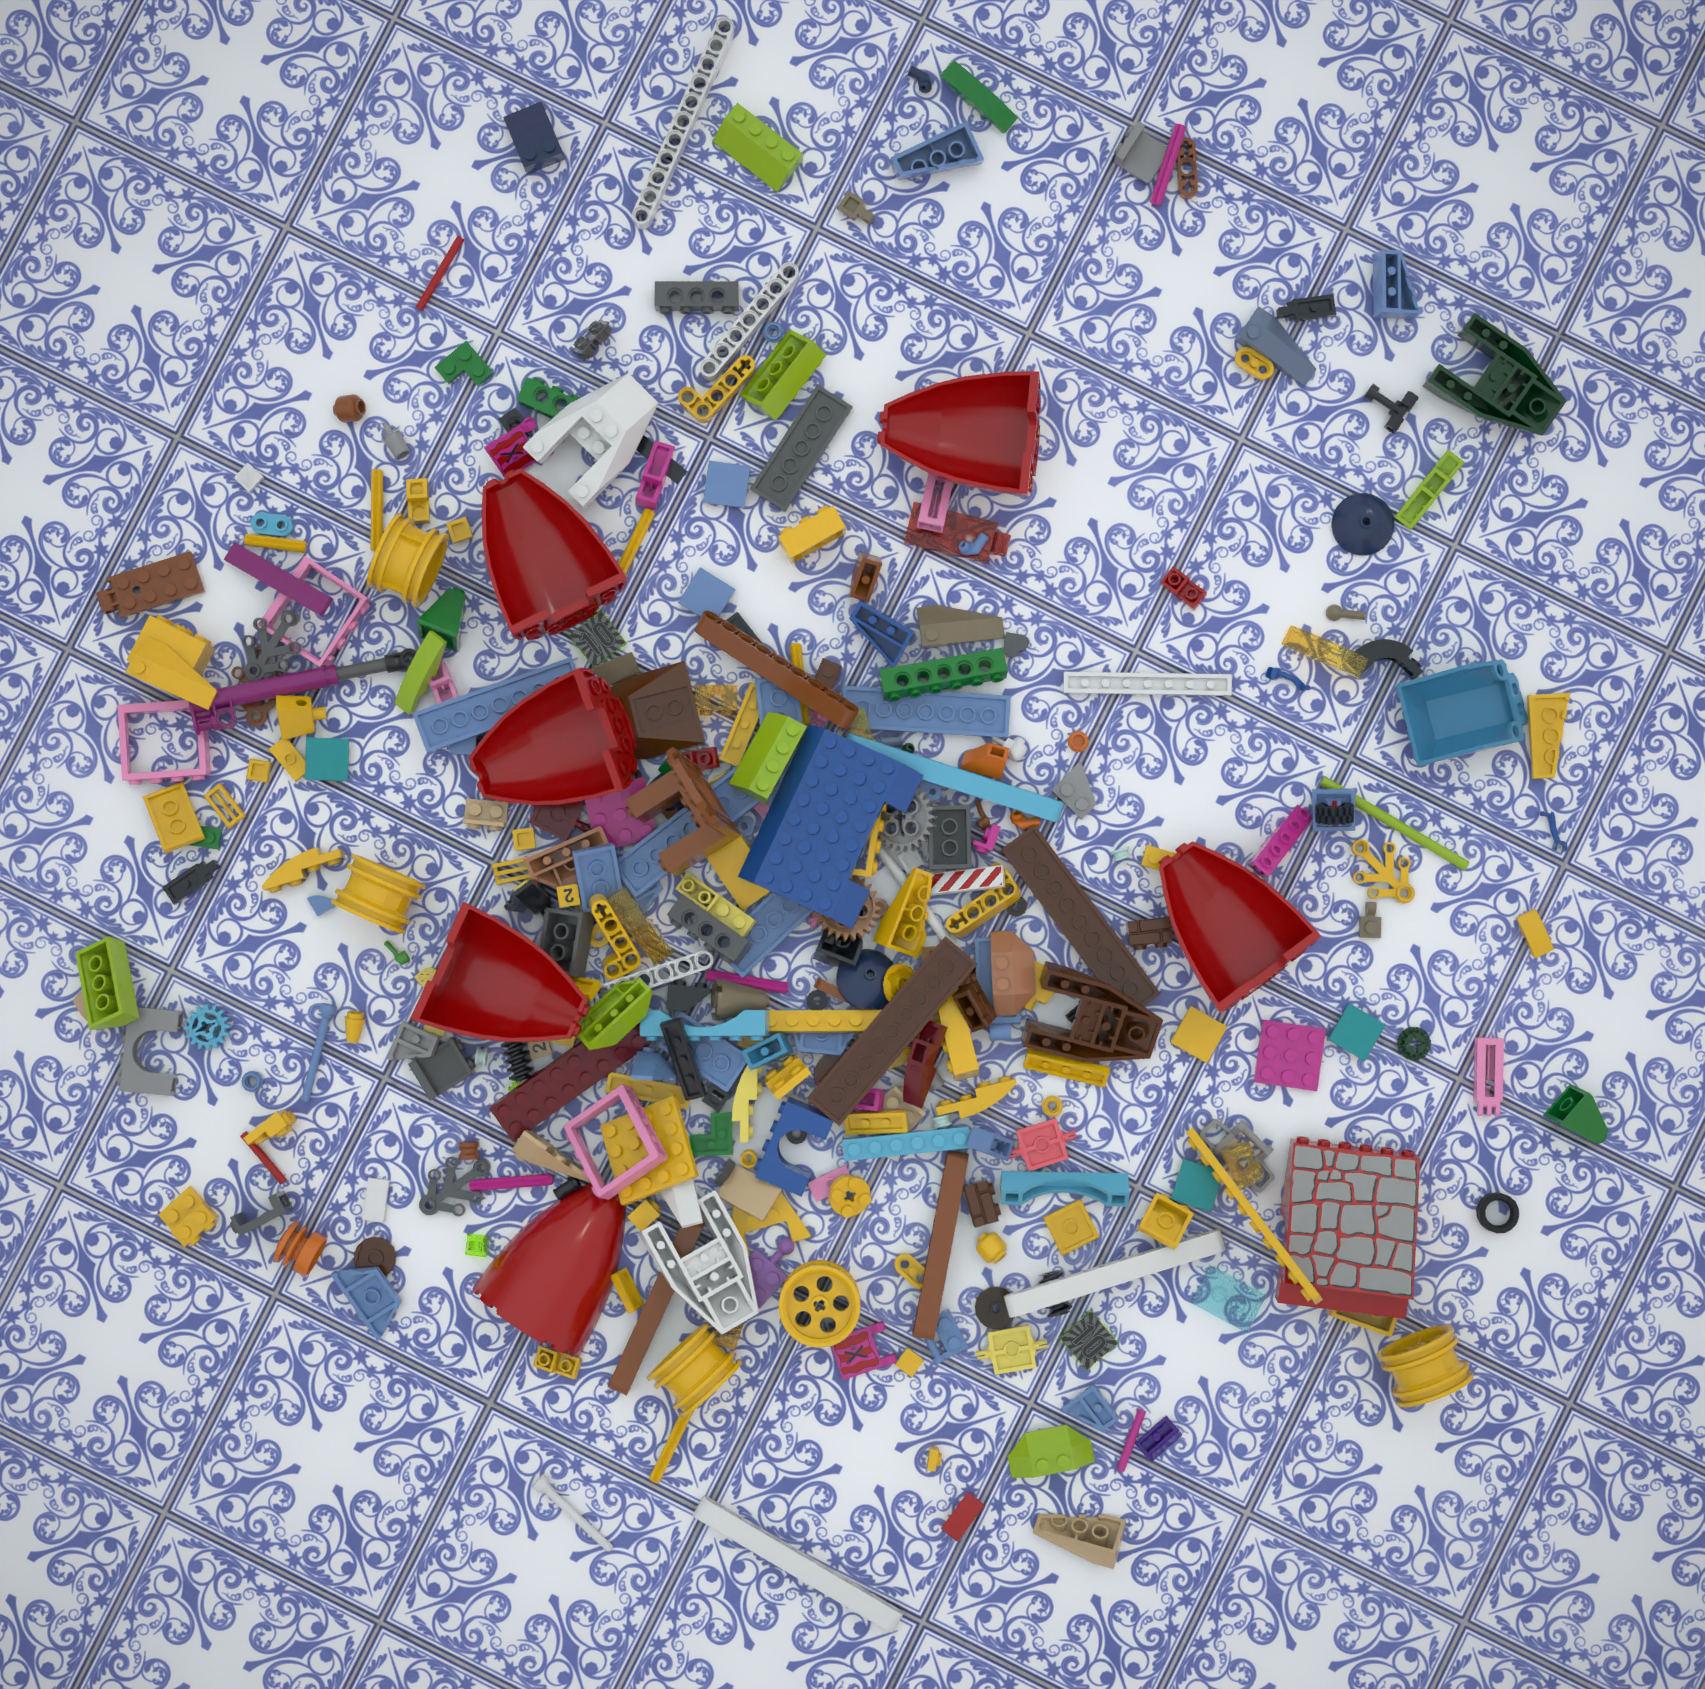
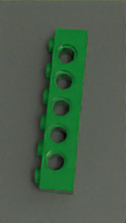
(531, 391)
(971, 662)

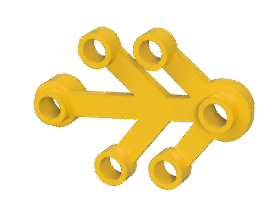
(1386, 873)

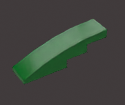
(978, 96)

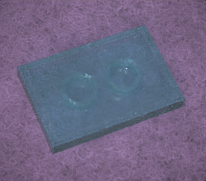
(1228, 1298)

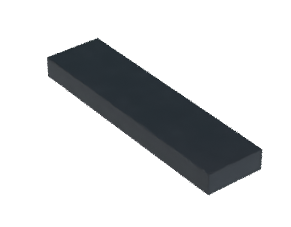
(683, 1059)

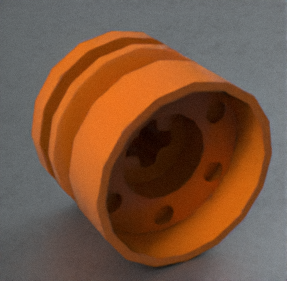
(300, 1249)

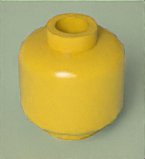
(991, 1247)

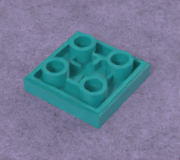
(326, 759)
(1356, 1032)
(1195, 1185)

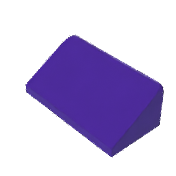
(1158, 1438)

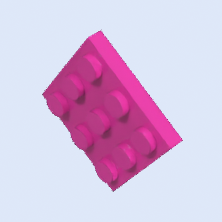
(616, 822)
(1289, 1055)

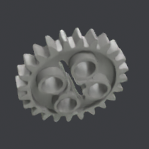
(921, 817)

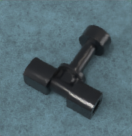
(1397, 409)

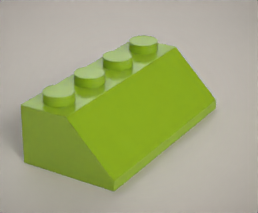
(757, 147)
(783, 374)
(767, 756)
(107, 984)

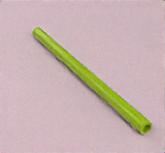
(1402, 827)

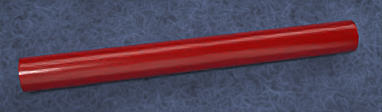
(439, 273)

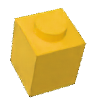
(645, 1214)

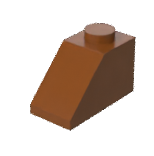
(864, 576)

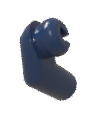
(923, 79)

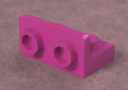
(989, 836)

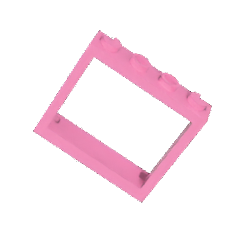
(350, 625)
(157, 777)
(644, 1128)

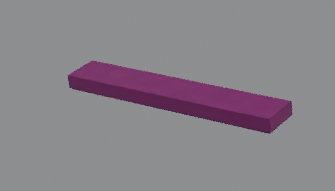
(278, 579)

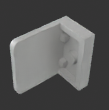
(1140, 153)

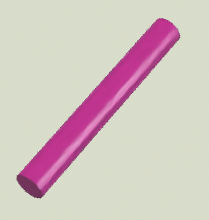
(1131, 1440)

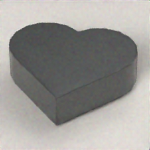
(1014, 643)
(725, 1172)

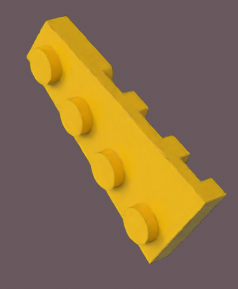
(1546, 725)

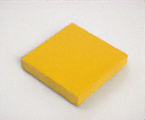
(1198, 1034)
(1071, 1227)

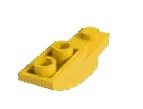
(294, 872)
(986, 1096)

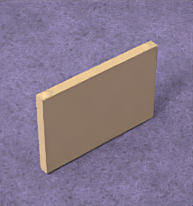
(749, 1193)

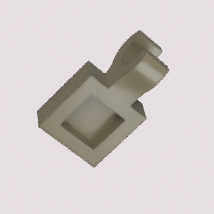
(853, 206)
(1369, 924)

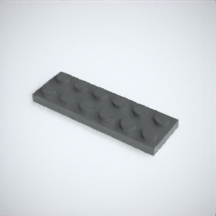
(801, 448)

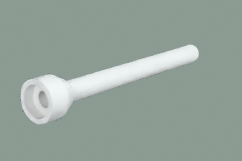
(542, 1485)

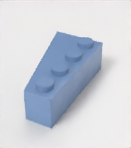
(941, 153)

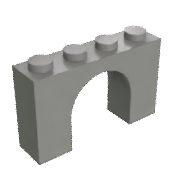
(134, 1075)

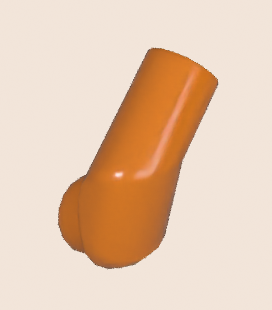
(1022, 822)

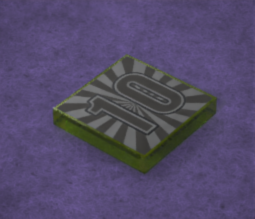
(597, 639)
(1088, 1340)

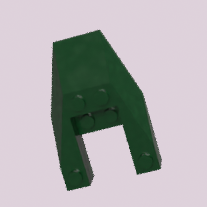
(1511, 388)

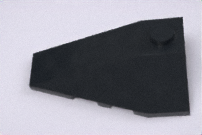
(529, 899)
(838, 952)

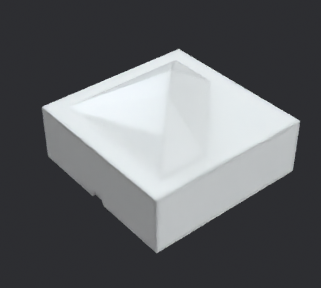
(249, 477)

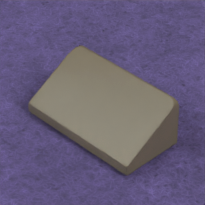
(617, 668)

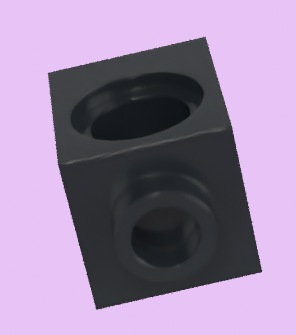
(510, 418)

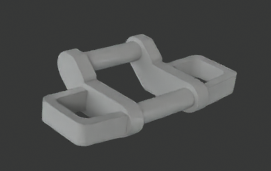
(1242, 1127)

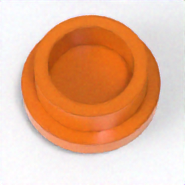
(1078, 741)

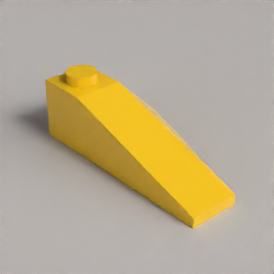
(165, 669)
(905, 919)

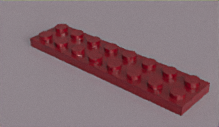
(561, 1083)

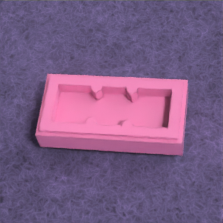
(821, 1186)

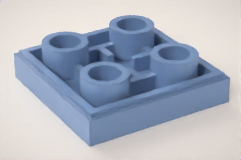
(726, 484)
(706, 594)

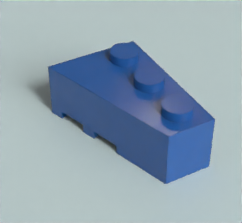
(882, 631)

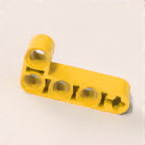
(719, 387)
(981, 904)
(612, 933)

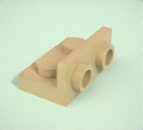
(486, 813)
(894, 1101)

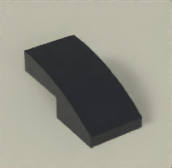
(717, 1097)

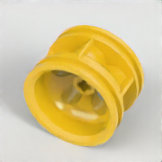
(807, 1276)

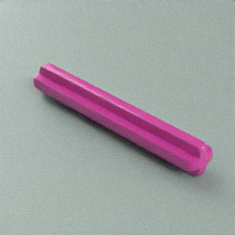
(1167, 164)
(759, 983)
(511, 1182)

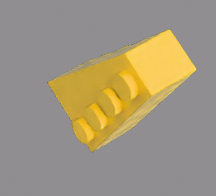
(957, 1042)

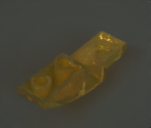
(639, 926)

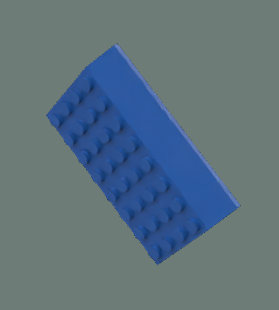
(825, 821)

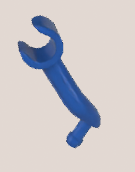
(1273, 673)
(1552, 825)

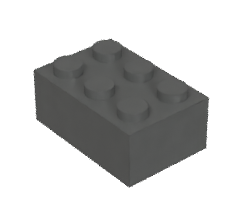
(951, 839)
(567, 939)

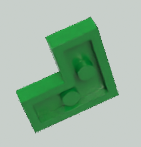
(464, 360)
(719, 1141)

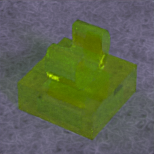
(477, 1245)

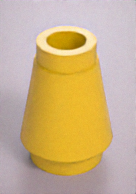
(353, 1025)

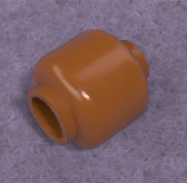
(349, 408)

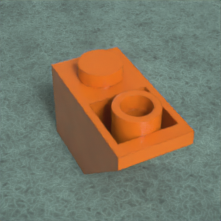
(986, 760)

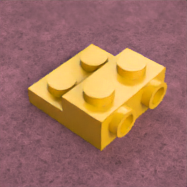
(787, 1076)
(276, 1125)
(189, 1217)
(1165, 1220)

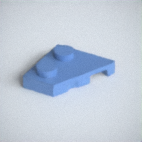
(1092, 1408)

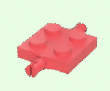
(1042, 1144)

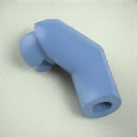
(975, 547)

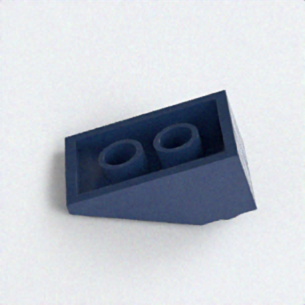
(534, 138)

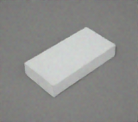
(376, 1199)

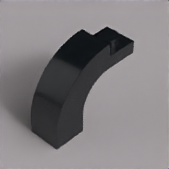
(1393, 651)

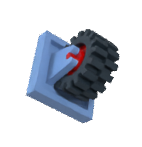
(1333, 809)

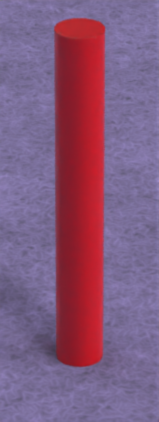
(266, 1160)

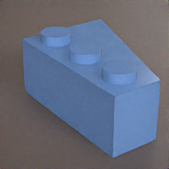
(1392, 288)

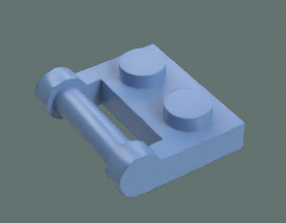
(950, 1337)

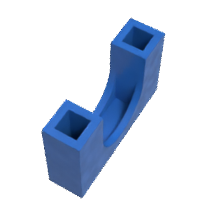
(773, 1166)

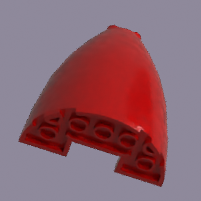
(970, 430)
(543, 558)
(558, 745)
(1230, 923)
(499, 986)
(558, 1270)

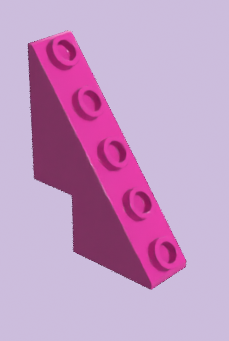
(1280, 842)

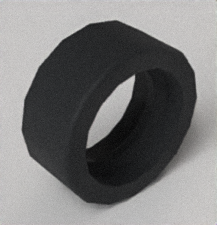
(1481, 1214)

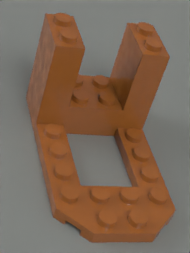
(690, 786)

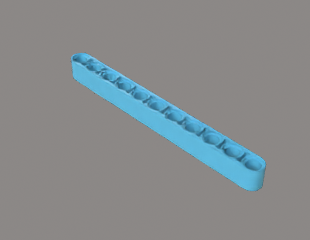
(970, 782)

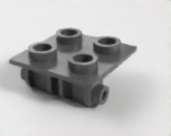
(596, 329)

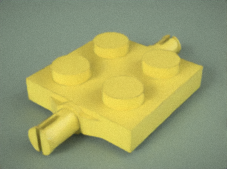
(1011, 1349)

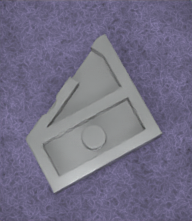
(1076, 791)
(413, 1043)

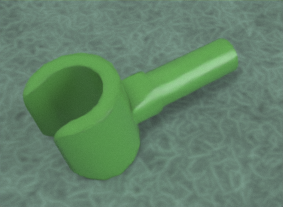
(401, 957)

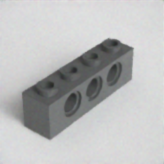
(687, 289)
(685, 908)

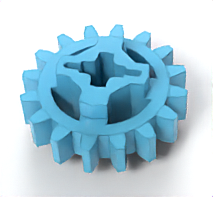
(204, 1019)

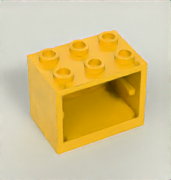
(193, 650)

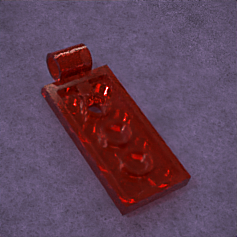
(954, 532)

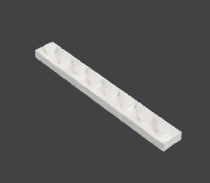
(1147, 683)

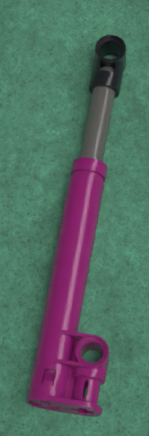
(285, 685)

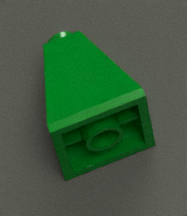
(445, 618)
(1578, 1113)

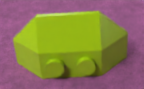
(615, 1014)
(1049, 1452)

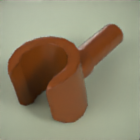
(984, 821)

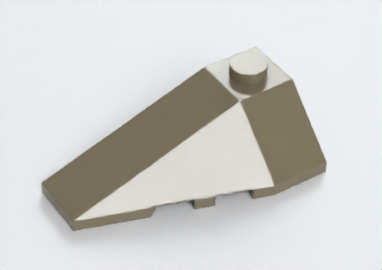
(951, 626)

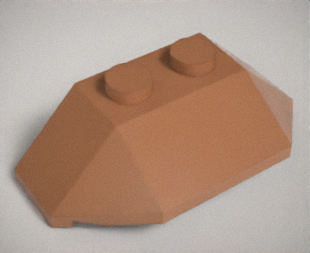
(556, 864)
(1011, 973)

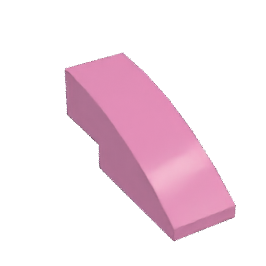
(443, 685)

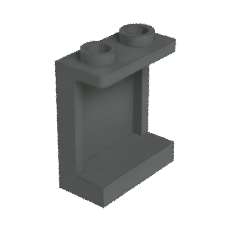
(444, 1069)
(280, 1204)

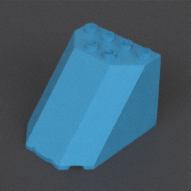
(1462, 711)

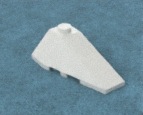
(684, 1203)

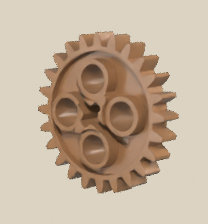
(862, 923)

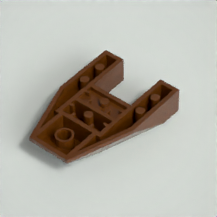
(1104, 1026)

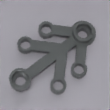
(269, 647)
(451, 1189)

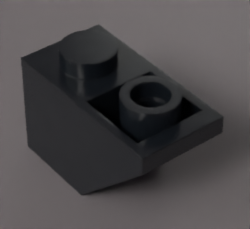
(685, 997)

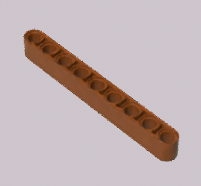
(776, 669)
(940, 1245)
(650, 1316)

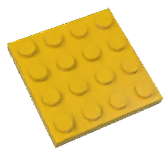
(627, 1149)

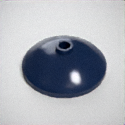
(1353, 534)
(860, 989)

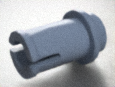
(893, 740)

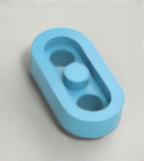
(271, 525)

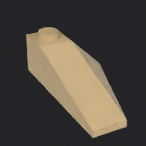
(540, 1152)
(1088, 1537)

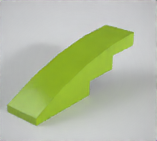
(1429, 489)
(422, 668)

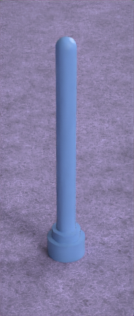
(327, 1012)

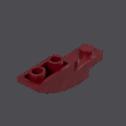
(920, 1063)

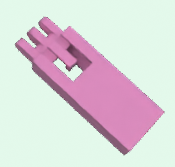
(934, 505)
(1488, 1066)

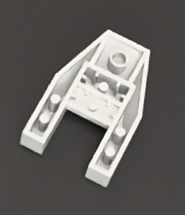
(606, 425)
(713, 1277)

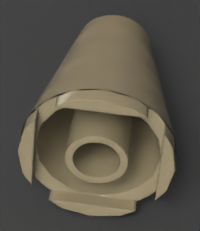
(733, 998)

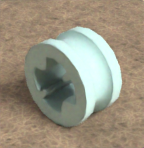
(1121, 853)
(481, 1056)
(941, 1120)

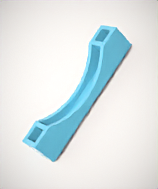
(747, 1024)
(905, 1143)
(1022, 1186)

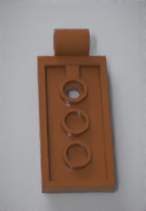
(159, 584)

